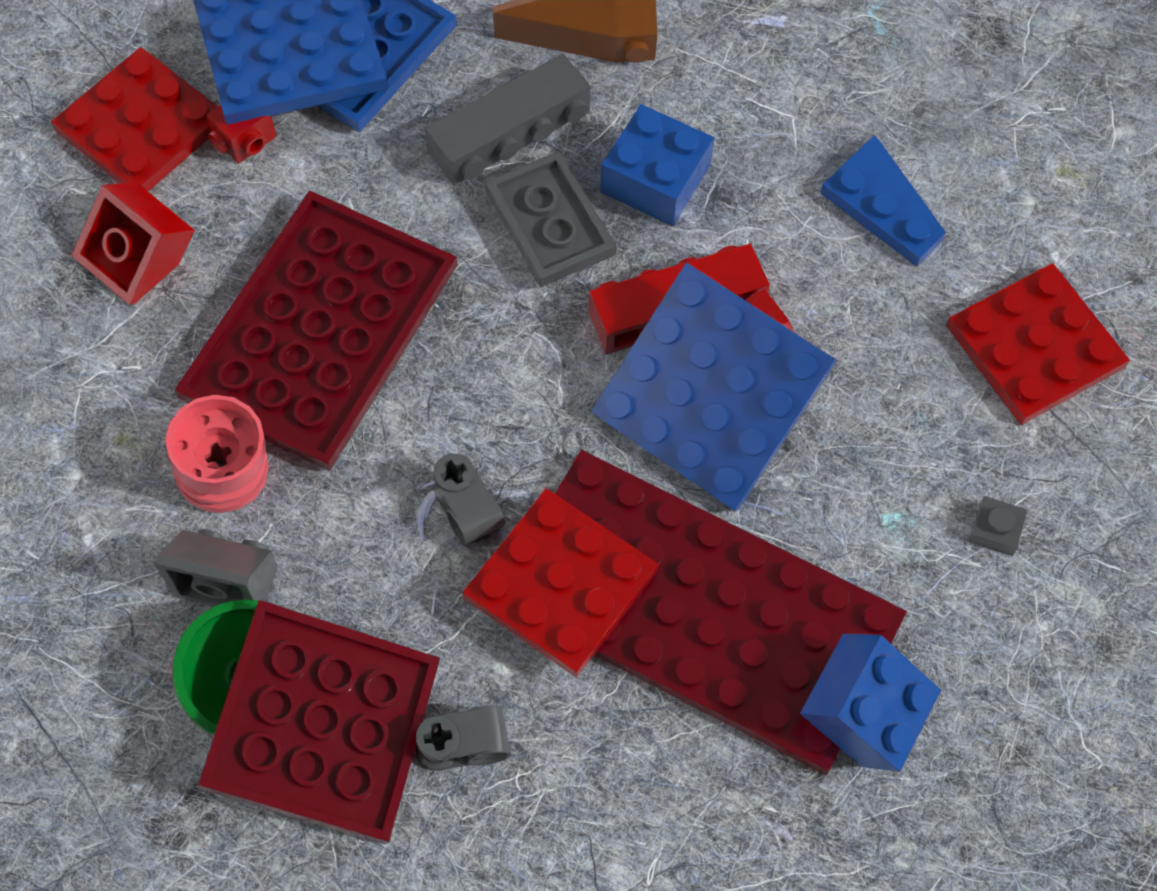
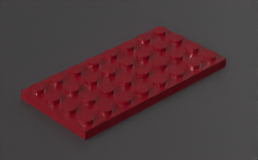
(726, 613)

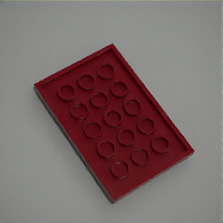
(320, 326)

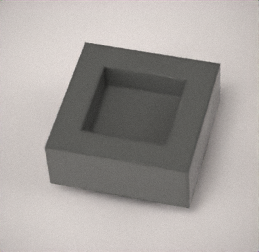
(998, 525)

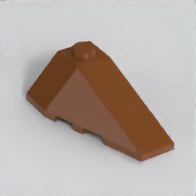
(582, 27)

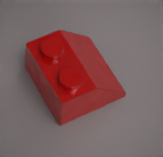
(131, 240)

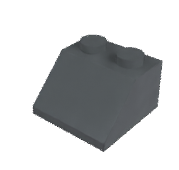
(216, 570)

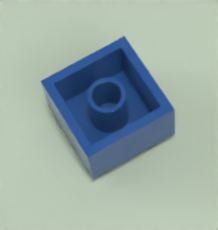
(656, 164)
(871, 701)

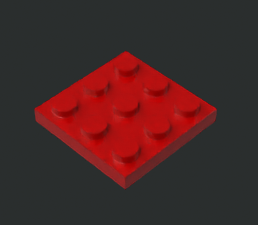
(137, 121)
(1037, 343)
(560, 582)

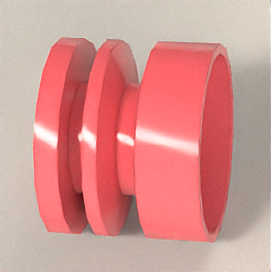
(213, 431)

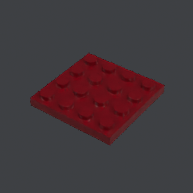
(320, 723)

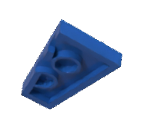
(884, 202)

